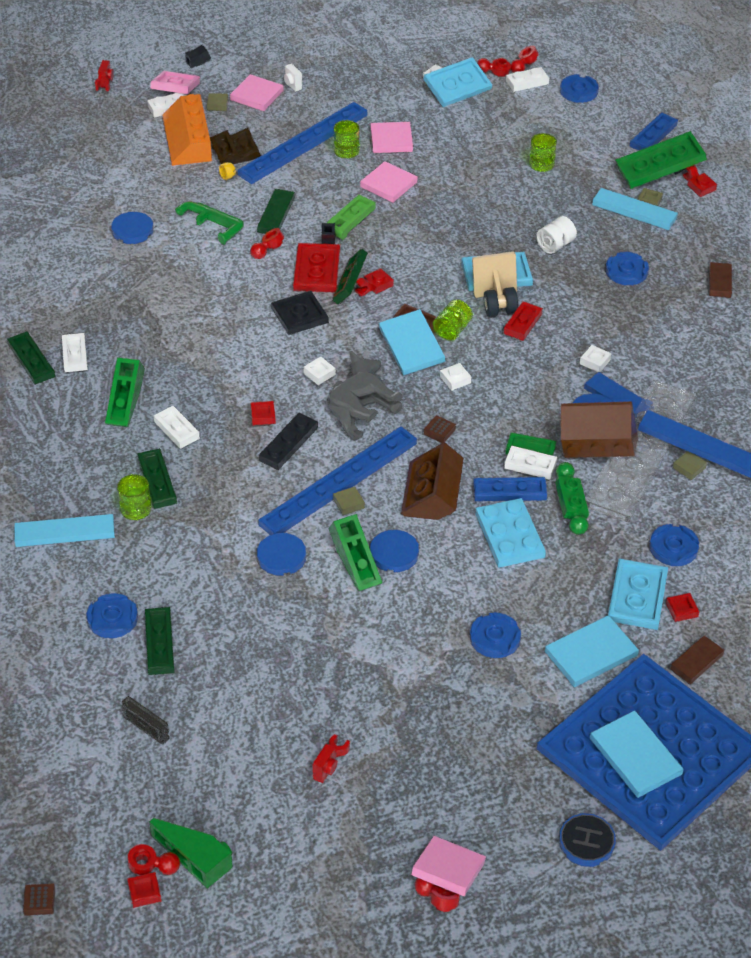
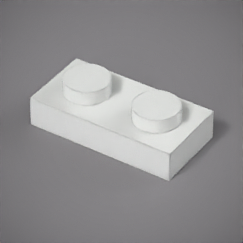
(527, 79)
(161, 104)
(74, 352)
(176, 427)
(530, 462)

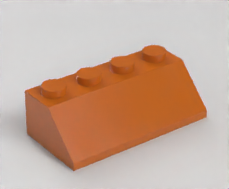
(187, 131)

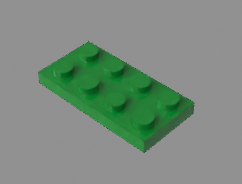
(660, 159)

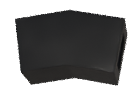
(197, 56)
(328, 233)

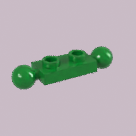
(572, 498)

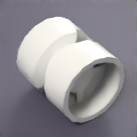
(556, 234)

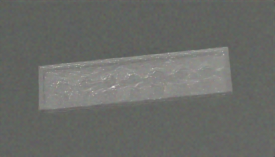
(627, 478)

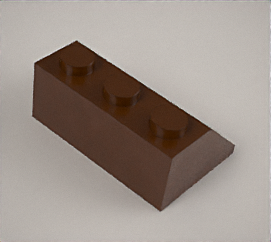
(598, 429)
(433, 484)

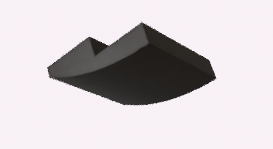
(236, 147)

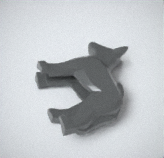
(362, 388)

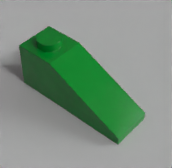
(124, 391)
(355, 552)
(197, 851)

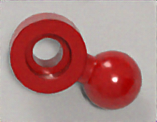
(527, 56)
(499, 66)
(271, 239)
(167, 863)
(440, 897)

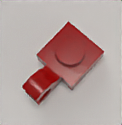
(105, 74)
(700, 184)
(375, 281)
(326, 761)

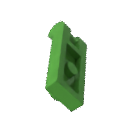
(352, 215)

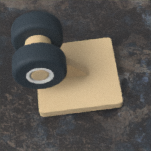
(493, 277)

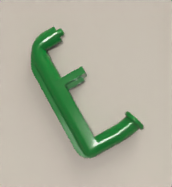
(208, 213)

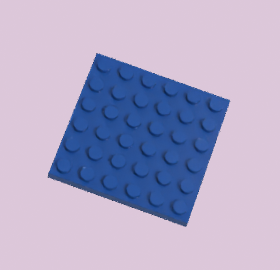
(694, 732)

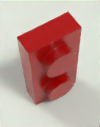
(523, 321)

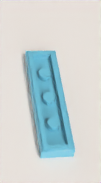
(635, 209)
(64, 530)

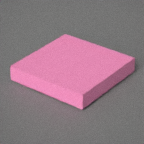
(175, 82)
(256, 92)
(391, 137)
(388, 181)
(448, 865)

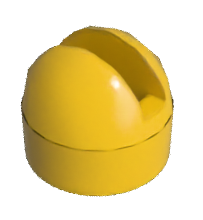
(227, 170)

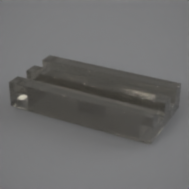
(145, 720)

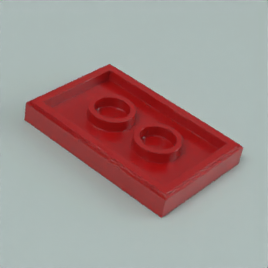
(316, 267)

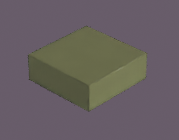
(217, 102)
(650, 196)
(689, 465)
(348, 500)

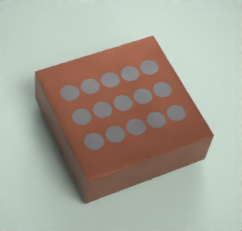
(439, 429)
(39, 899)

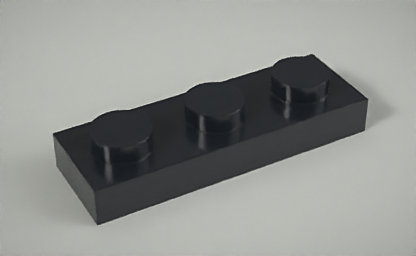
(288, 441)

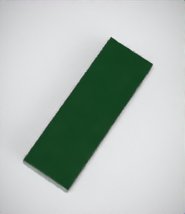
(276, 210)
(349, 276)
(31, 358)
(157, 475)
(159, 641)

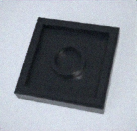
(299, 312)

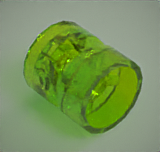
(346, 139)
(542, 152)
(452, 320)
(134, 497)

